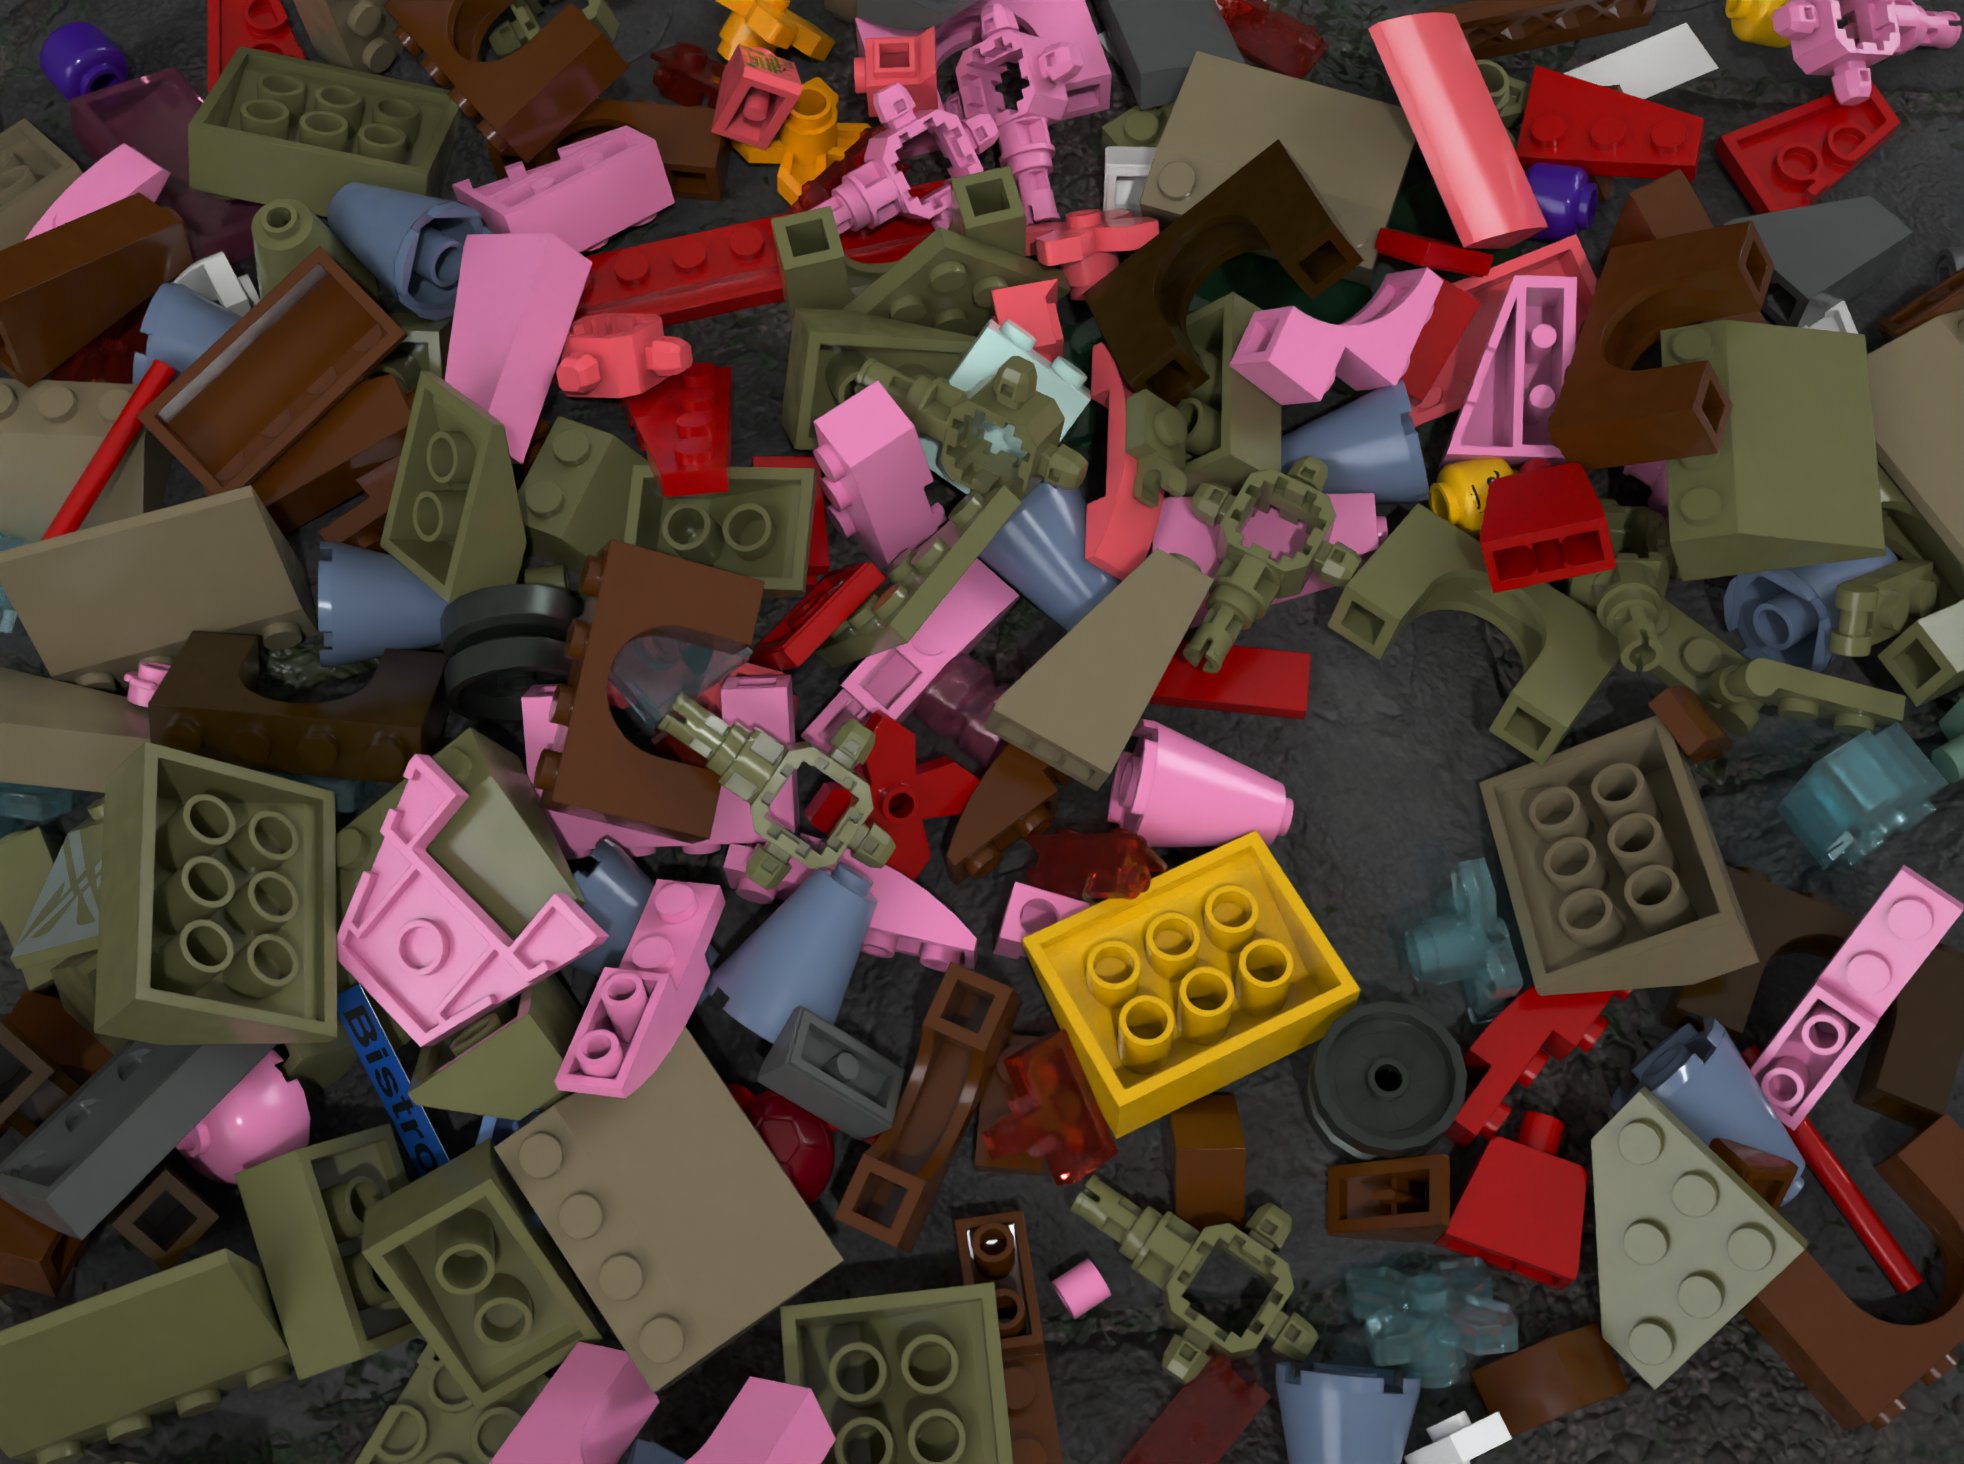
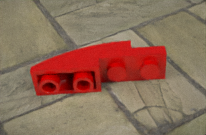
(1512, 1052)

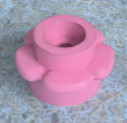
(145, 681)

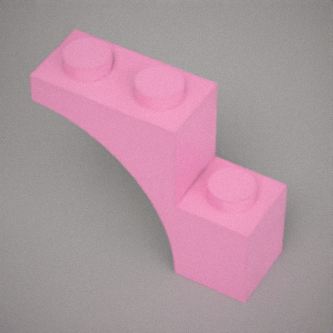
(1299, 356)

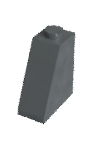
(1826, 255)

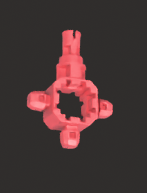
(618, 356)

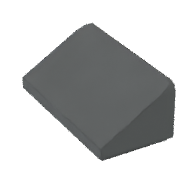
(833, 1076)

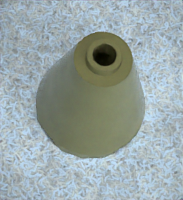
(287, 234)

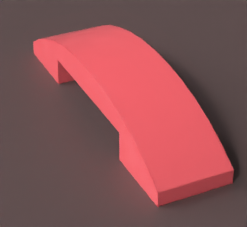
(1118, 524)

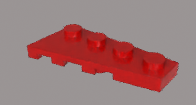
(686, 429)

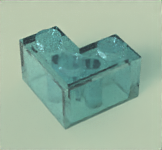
(1862, 796)

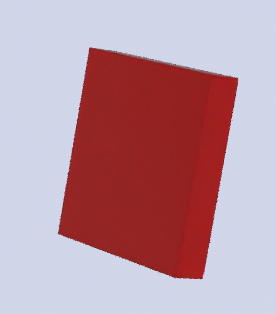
(816, 616)

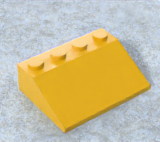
(1190, 982)

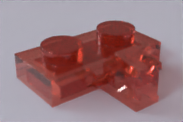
(1052, 1112)

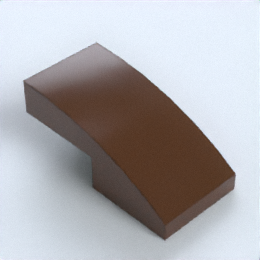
(1691, 724)

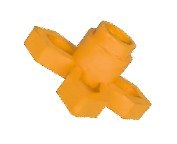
(770, 26)
(806, 140)

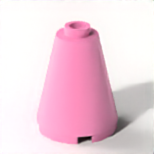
(1191, 794)

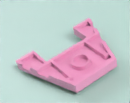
(427, 943)

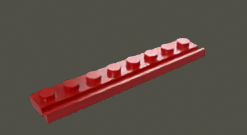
(724, 267)

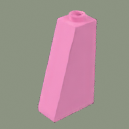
(512, 325)
(1187, 535)

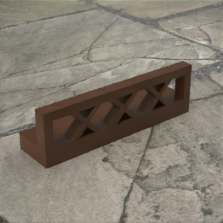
(1518, 26)

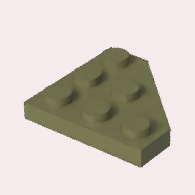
(950, 283)
(920, 580)
(1675, 1238)

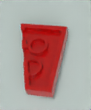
(250, 25)
(1605, 130)
(1805, 150)

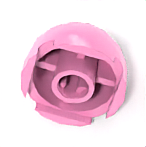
(249, 1125)

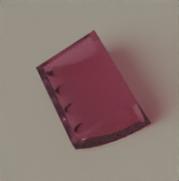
(154, 119)

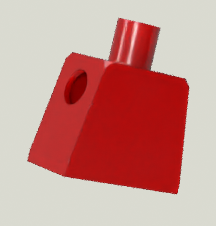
(1544, 527)
(1522, 1206)

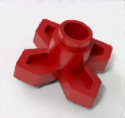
(899, 793)

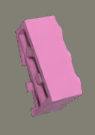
(582, 197)
(1519, 375)
(876, 476)

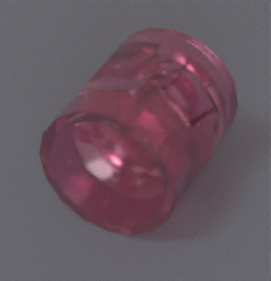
(959, 706)

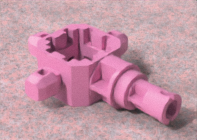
(1872, 34)
(1024, 131)
(881, 191)

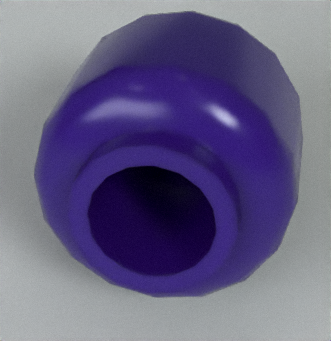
(82, 60)
(1564, 199)

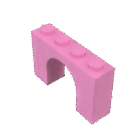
(1046, 19)
(747, 700)
(602, 1403)

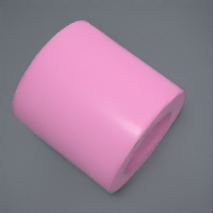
(1081, 1288)

